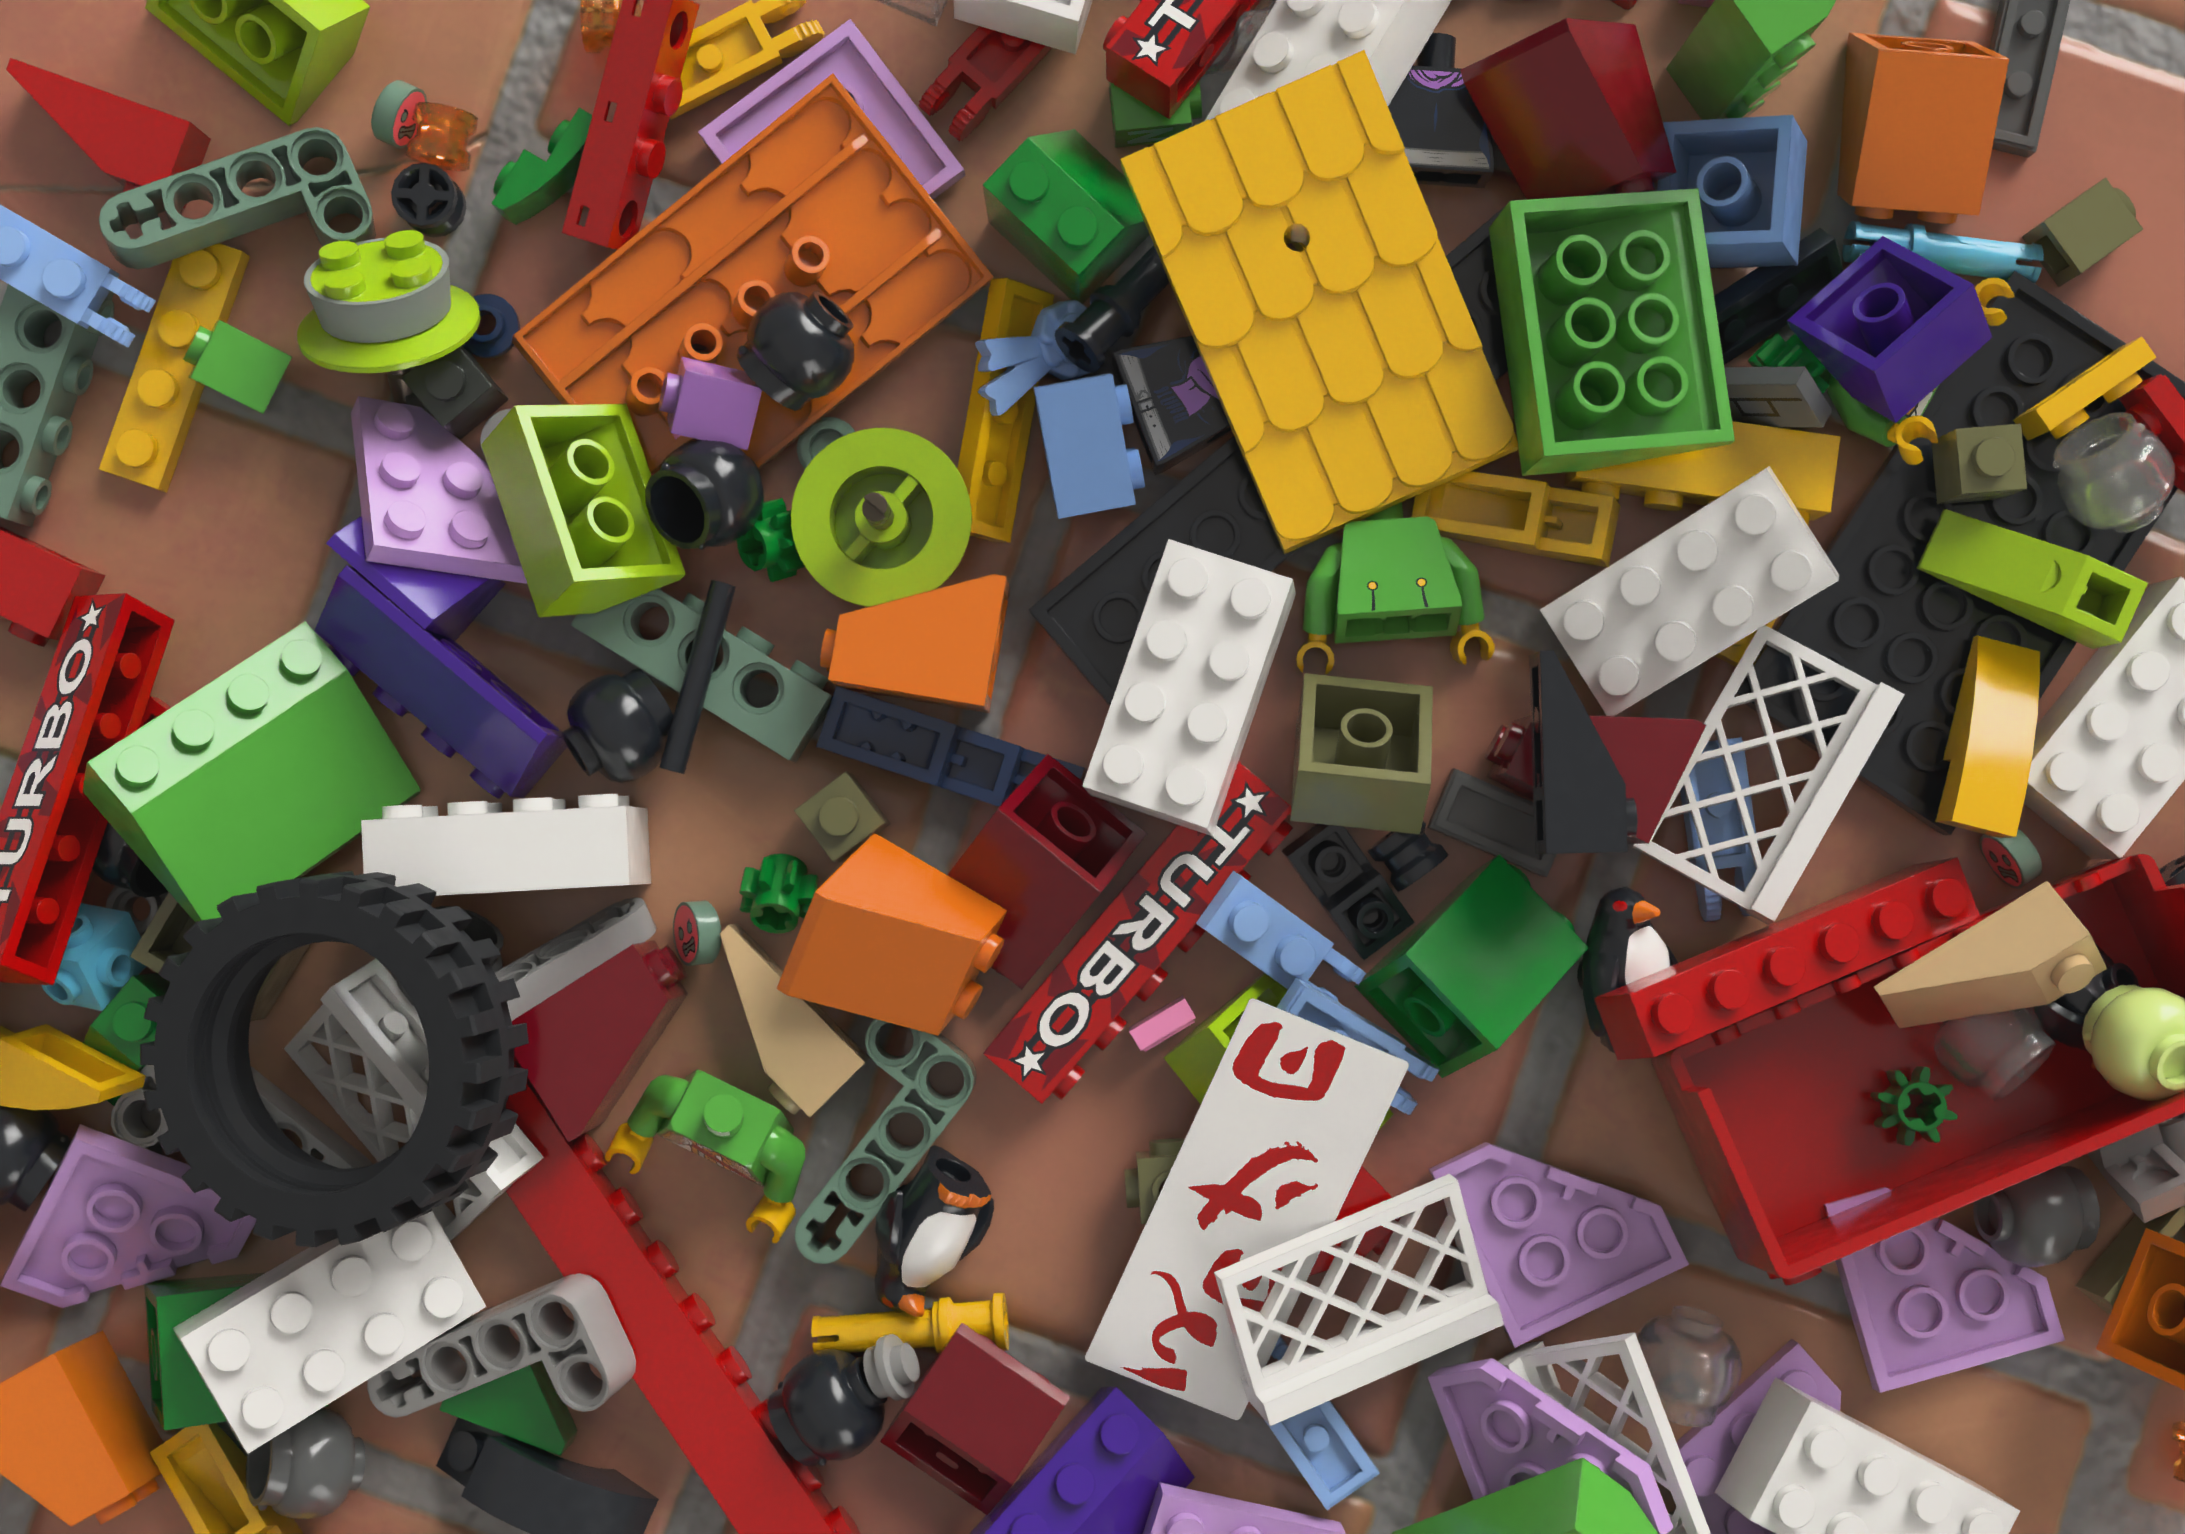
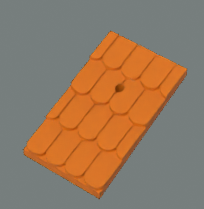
(793, 210)

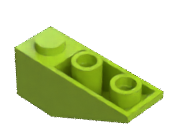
(2034, 579)

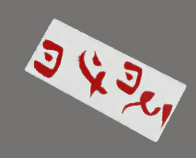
(1256, 1170)

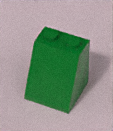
(1065, 211)
(1473, 967)
(176, 1387)

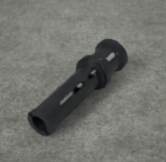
(1112, 313)

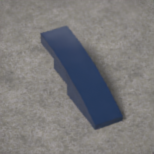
(927, 748)

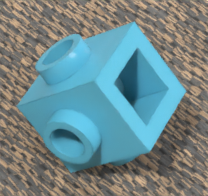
(96, 958)

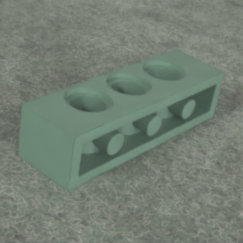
(46, 425)
(781, 726)

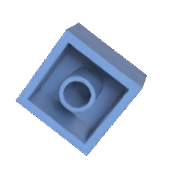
(1747, 185)
(1087, 444)

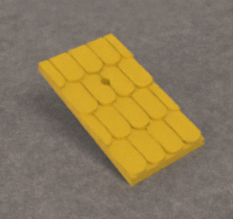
(1332, 362)

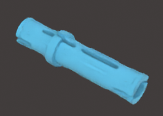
(1949, 251)

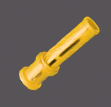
(933, 1329)

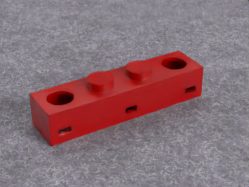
(630, 152)

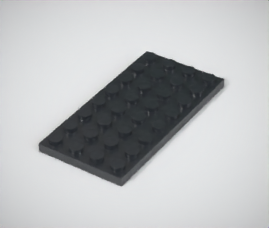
(1915, 628)

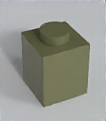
(2085, 231)
(1979, 464)
(842, 817)

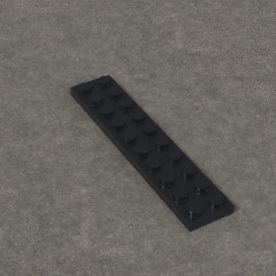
(1214, 510)

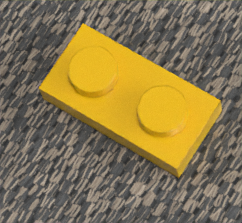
(2107, 378)

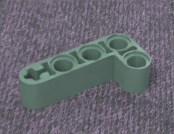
(234, 211)
(879, 1146)

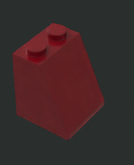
(1574, 111)
(1644, 749)
(1045, 863)
(599, 1032)

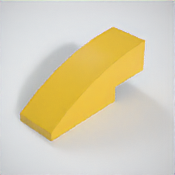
(1523, 516)
(1992, 739)
(57, 1072)
(210, 1484)

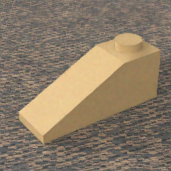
(2001, 964)
(794, 1037)

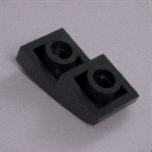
(1348, 887)

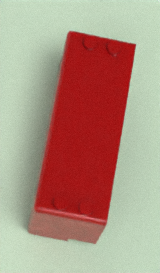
(1788, 1118)

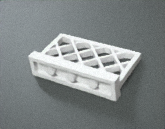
(1821, 795)
(393, 1048)
(1362, 1349)
(1638, 1400)

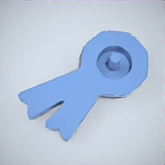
(1027, 357)

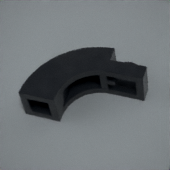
(542, 1489)

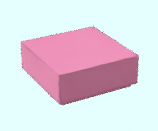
(1162, 1024)

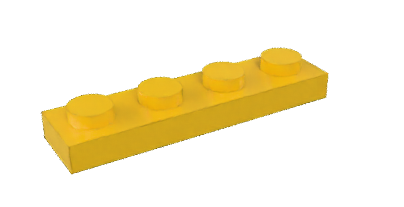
(160, 393)
(997, 445)

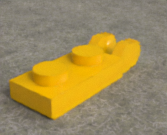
(740, 48)

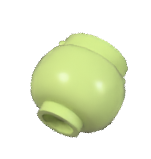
(2138, 1040)

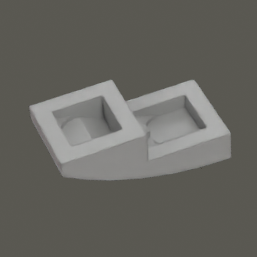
(2143, 1173)

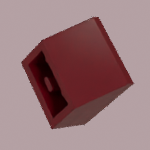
(975, 1419)

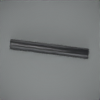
(697, 676)

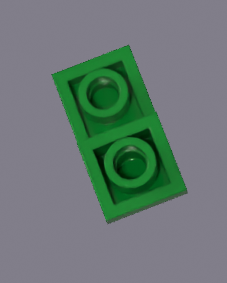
(535, 184)

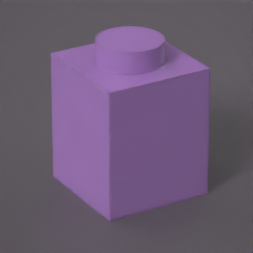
(710, 402)

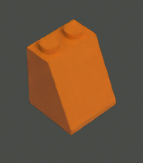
(1918, 125)
(924, 646)
(894, 941)
(2149, 1311)
(78, 1434)

